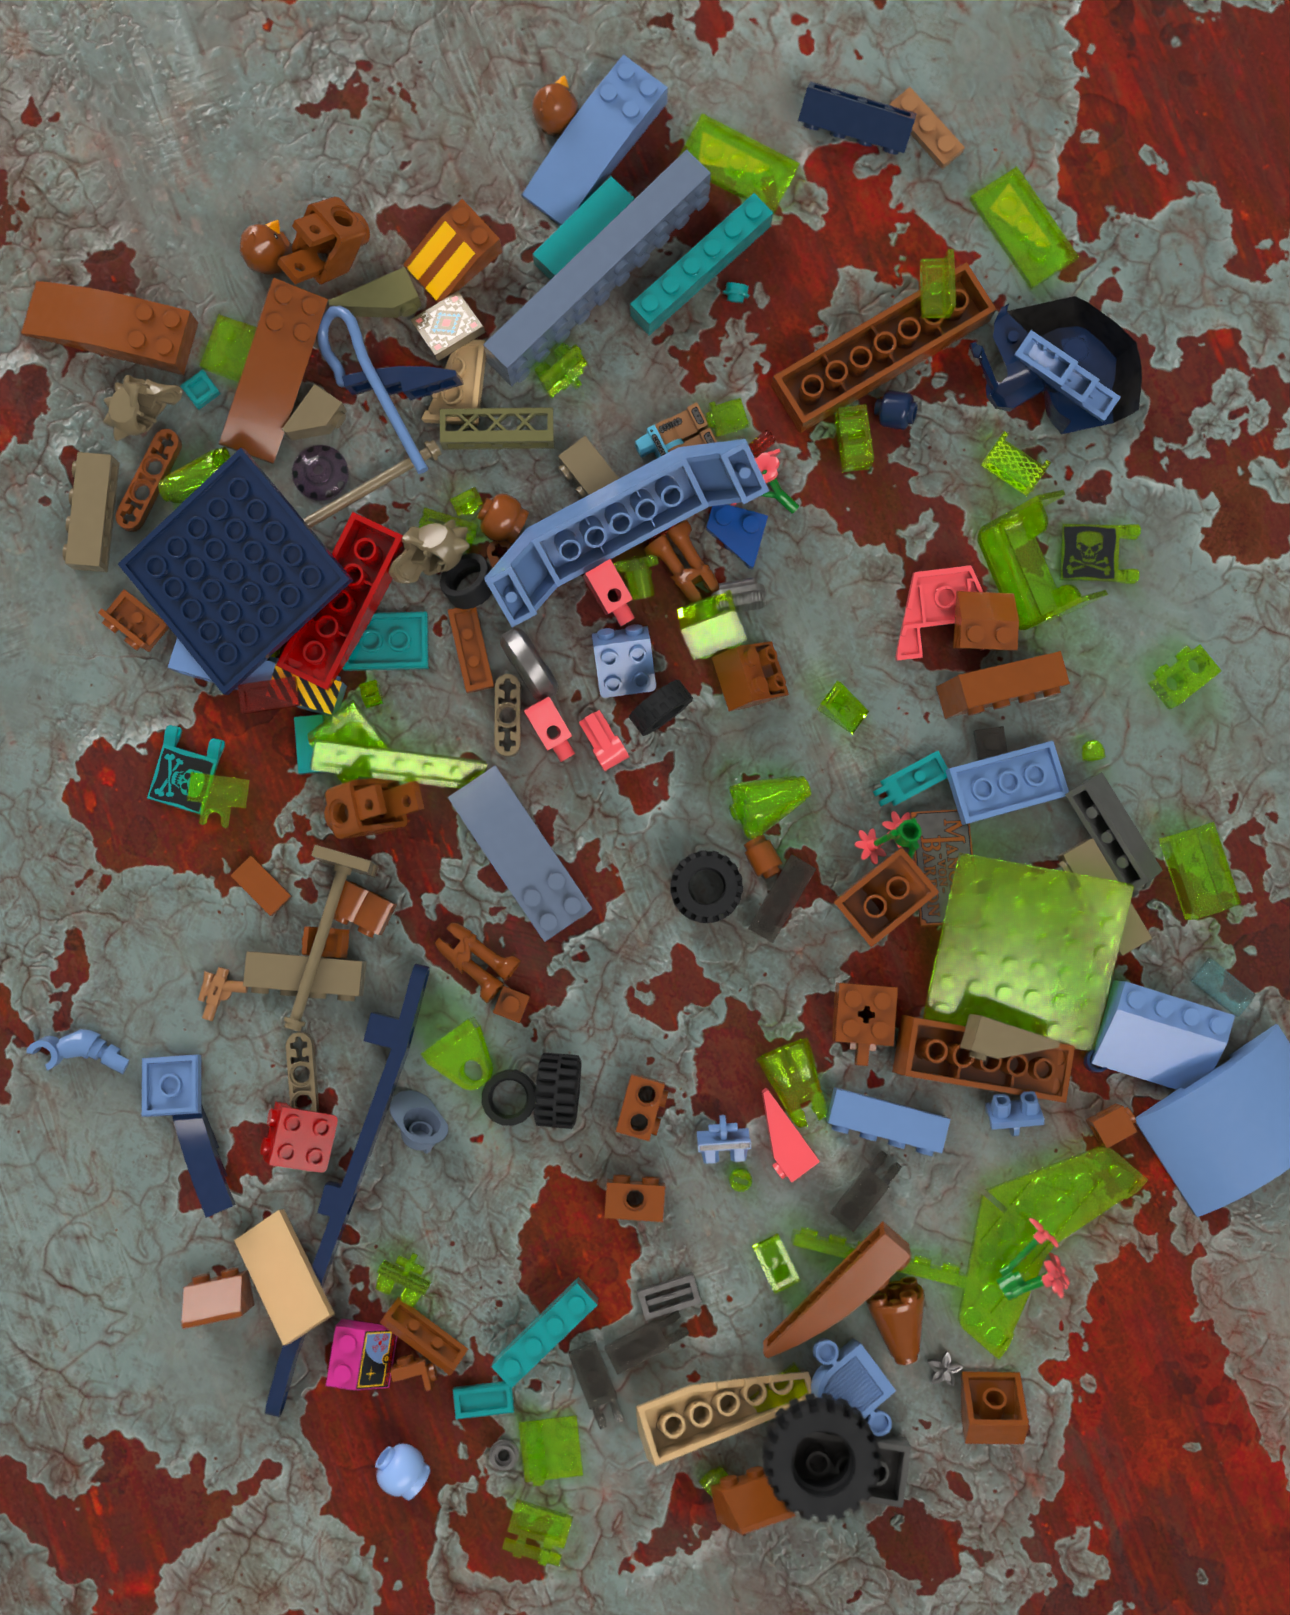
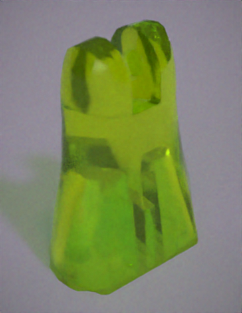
(795, 1079)

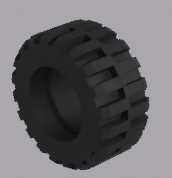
(828, 1496)

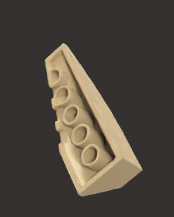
(706, 1414)

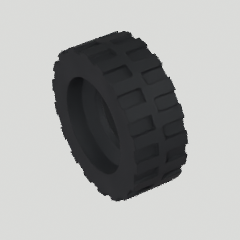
(660, 707)

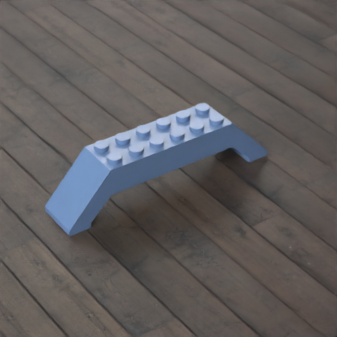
(620, 519)

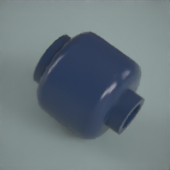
(896, 409)

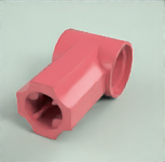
(606, 745)

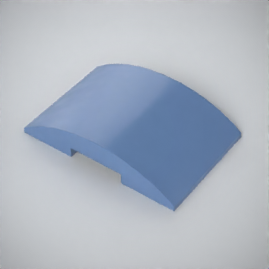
(1227, 1127)

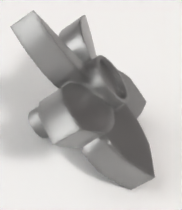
(944, 1369)

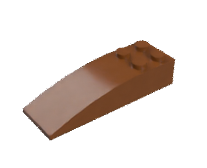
(111, 325)
(273, 370)
(934, 1053)

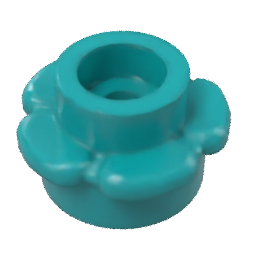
(736, 292)

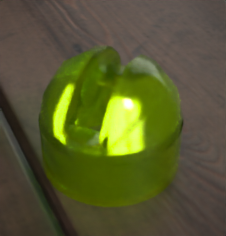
(1093, 751)
(740, 1173)

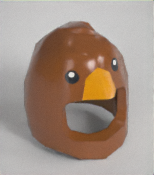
(554, 107)
(263, 246)

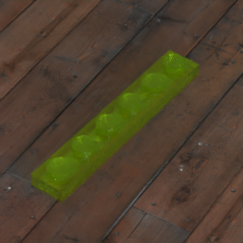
(394, 764)
(919, 1266)

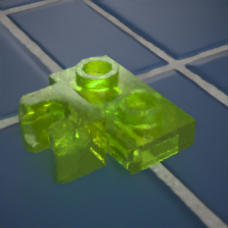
(217, 795)

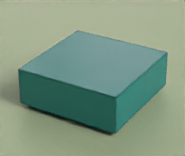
(200, 389)

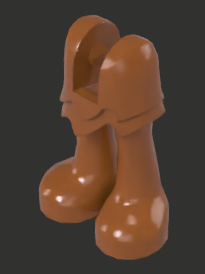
(683, 578)
(462, 960)

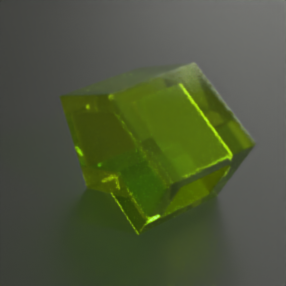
(370, 689)

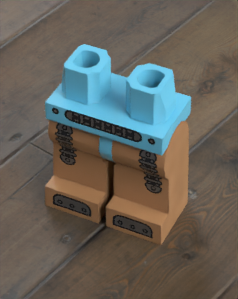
(678, 431)

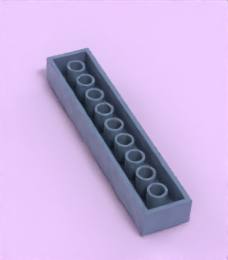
(599, 269)

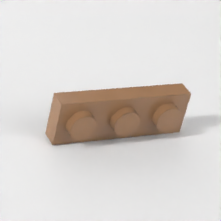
(929, 129)

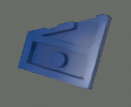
(738, 530)

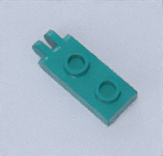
(912, 779)

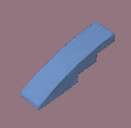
(1066, 376)

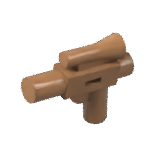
(218, 988)

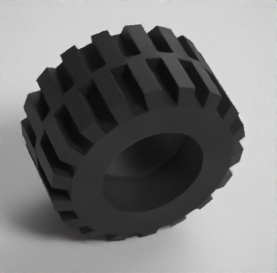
(731, 886)
(557, 1090)

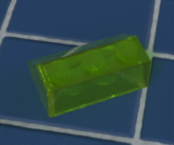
(1199, 871)

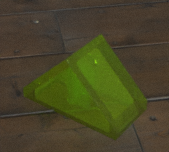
(843, 708)
(776, 1263)

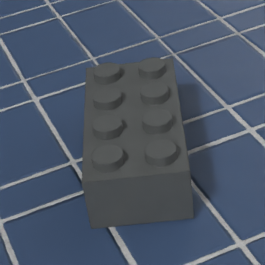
(825, 1454)

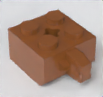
(876, 1030)

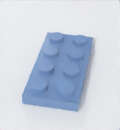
(1007, 782)

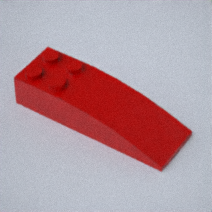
(330, 637)

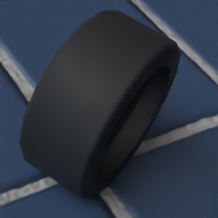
(477, 592)
(487, 1096)

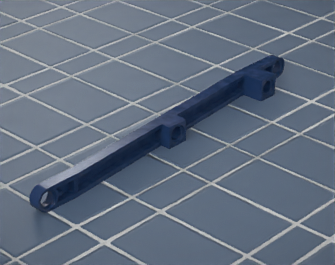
(339, 1197)

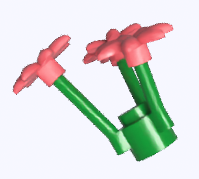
(903, 831)
(1013, 1283)

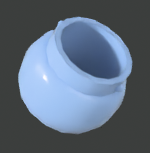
(401, 1471)

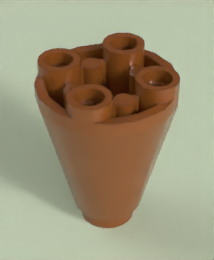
(899, 1317)

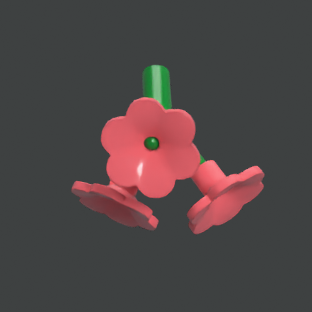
(768, 466)

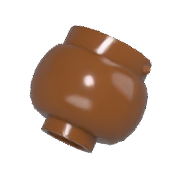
(502, 518)

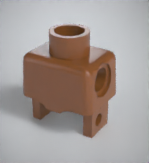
(326, 229)
(356, 806)

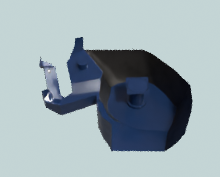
(1082, 334)

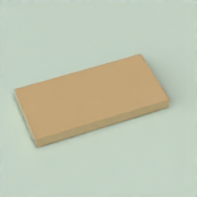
(284, 1277)

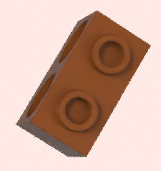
(635, 1105)

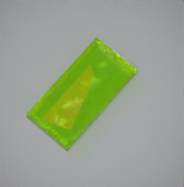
(741, 162)
(1024, 227)

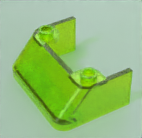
(1020, 567)

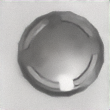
(529, 664)

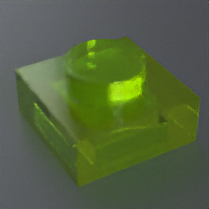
(466, 502)

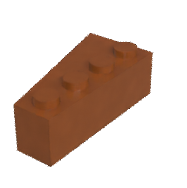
(1003, 684)

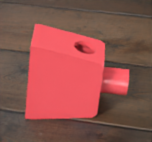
(606, 579)
(542, 716)

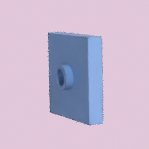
(171, 1085)

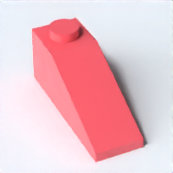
(787, 1145)

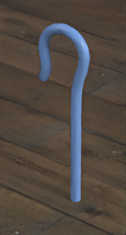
(371, 374)

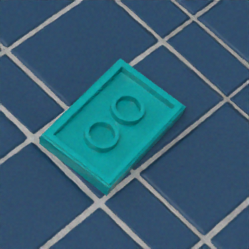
(392, 643)

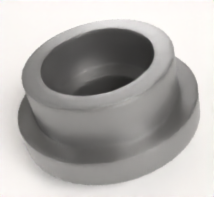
(500, 1463)

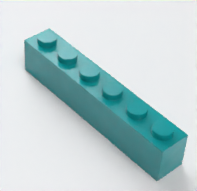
(701, 264)

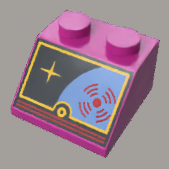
(361, 1356)

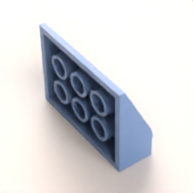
(1159, 1036)

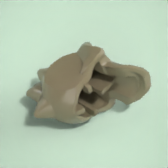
(137, 405)
(429, 550)

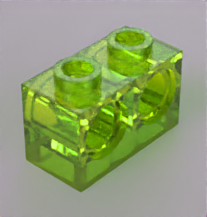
(854, 438)
(1187, 680)

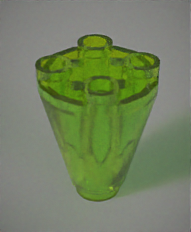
(185, 480)
(766, 802)

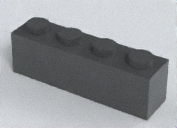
(1113, 831)

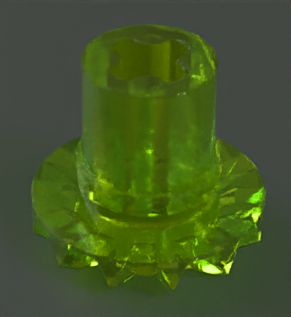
(638, 575)

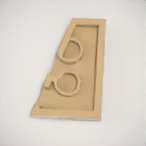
(470, 365)

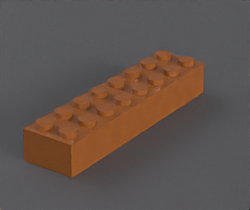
(877, 352)

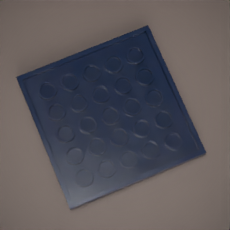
(234, 571)

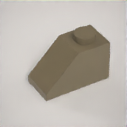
(315, 415)

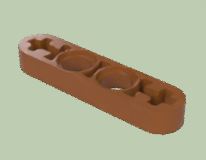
(143, 478)

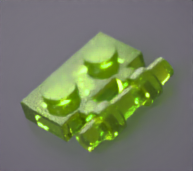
(540, 1525)

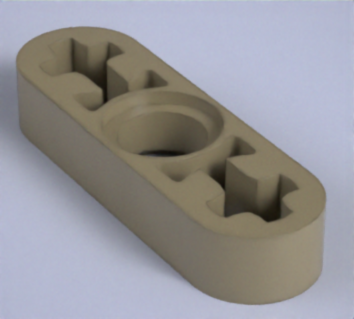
(514, 736)

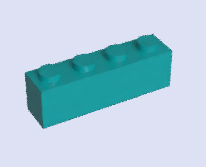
(581, 227)
(544, 1332)

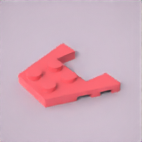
(932, 603)

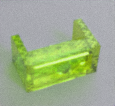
(1014, 466)

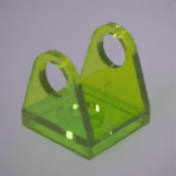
(457, 1048)

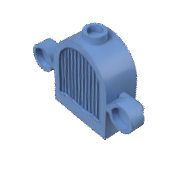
(855, 1378)

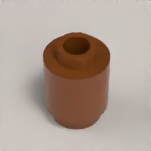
(763, 857)

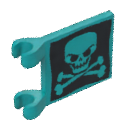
(174, 770)

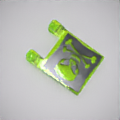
(1093, 552)

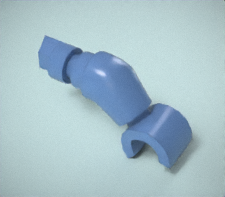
(80, 1044)

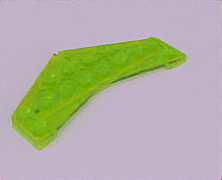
(1062, 1201)

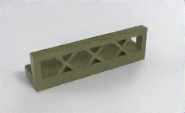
(497, 438)

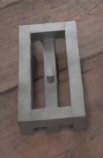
(664, 1297)

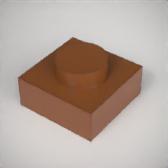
(511, 1004)

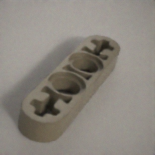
(296, 1087)

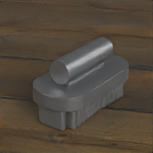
(745, 594)

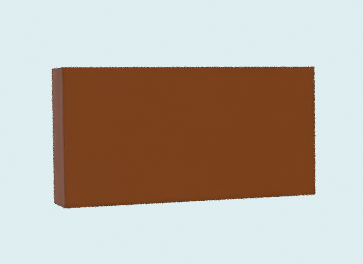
(261, 885)

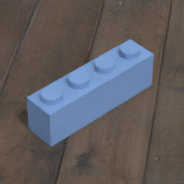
(887, 1120)

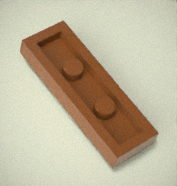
(471, 649)
(424, 1336)

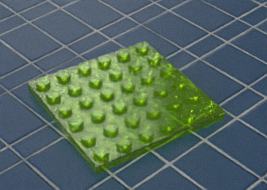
(1028, 949)

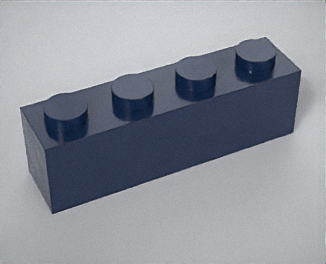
(857, 118)

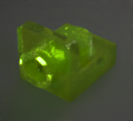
(726, 417)

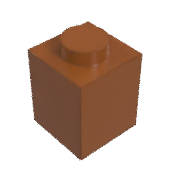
(1112, 1125)

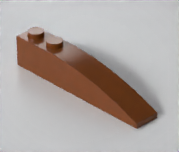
(843, 1290)

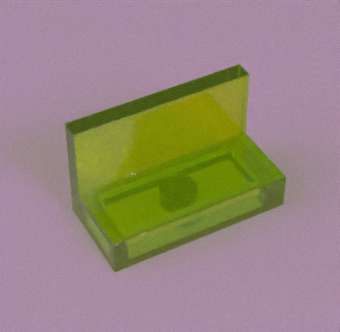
(938, 286)

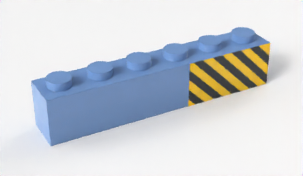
(311, 696)

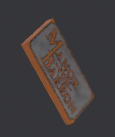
(937, 857)

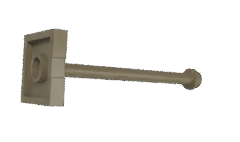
(430, 450)
(343, 866)

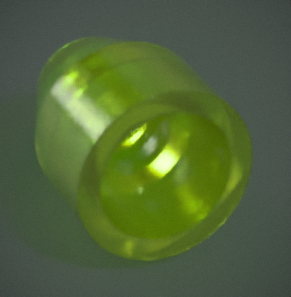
(712, 1477)

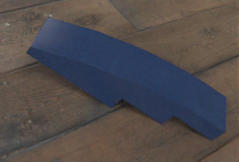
(411, 380)
(203, 1162)

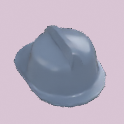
(418, 1120)

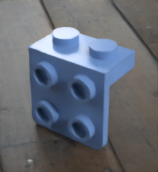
(624, 661)

